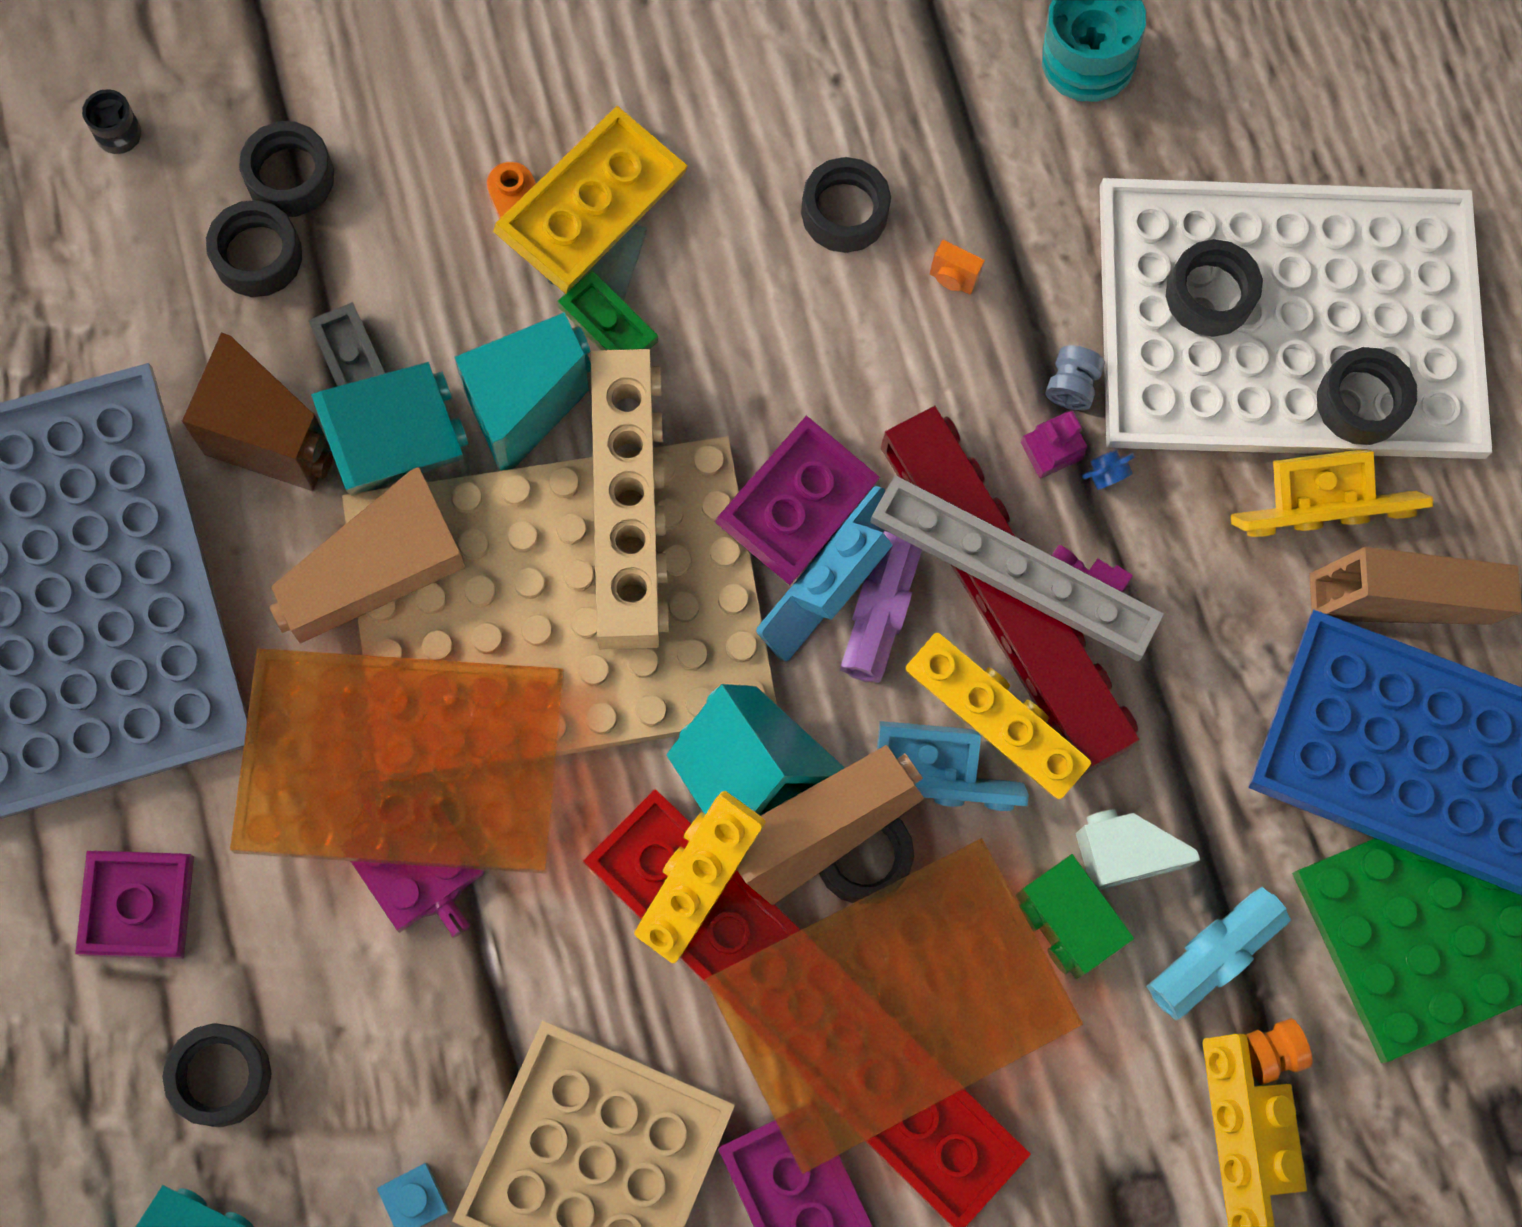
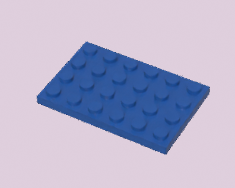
(1400, 749)

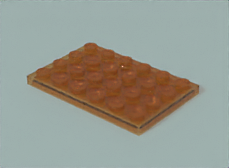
(399, 761)
(892, 1004)

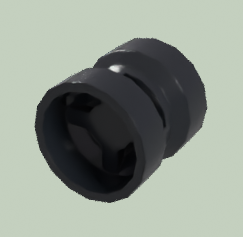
(111, 121)

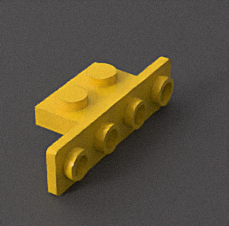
(1325, 490)
(998, 716)
(698, 875)
(1253, 1134)

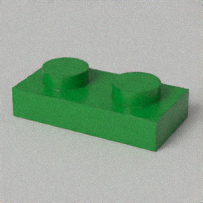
(605, 316)

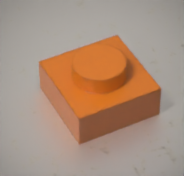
(956, 267)

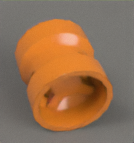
(1278, 1051)

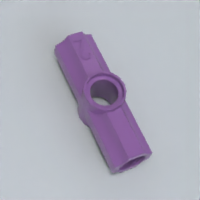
(881, 611)

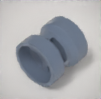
(1075, 377)

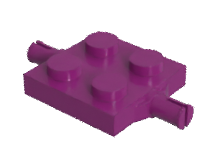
(418, 892)

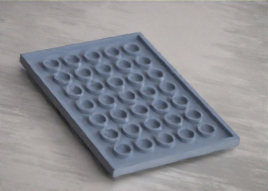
(103, 599)

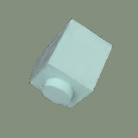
(1129, 849)

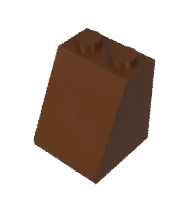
(254, 420)

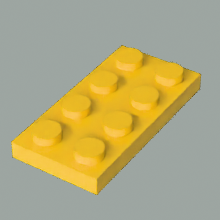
(590, 199)

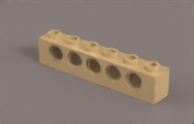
(614, 378)

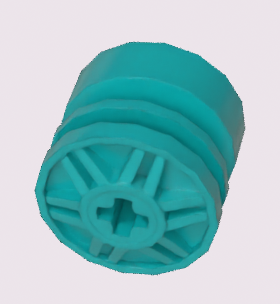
(1092, 46)

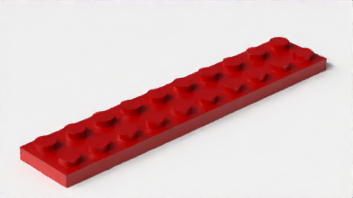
(946, 1153)

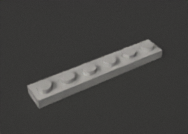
(1016, 568)

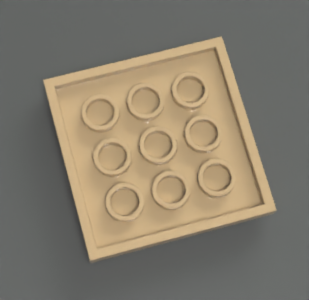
(593, 1143)

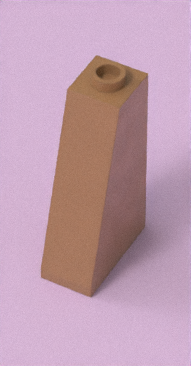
(369, 562)
(1415, 589)
(829, 822)

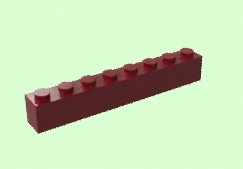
(1040, 648)

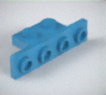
(827, 580)
(949, 765)

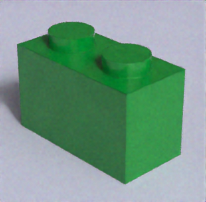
(1073, 918)

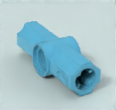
(1219, 953)

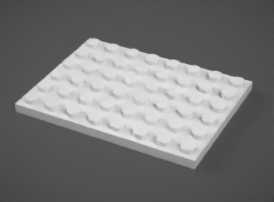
(1336, 276)

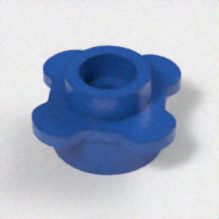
(1109, 469)

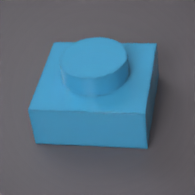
(413, 1198)

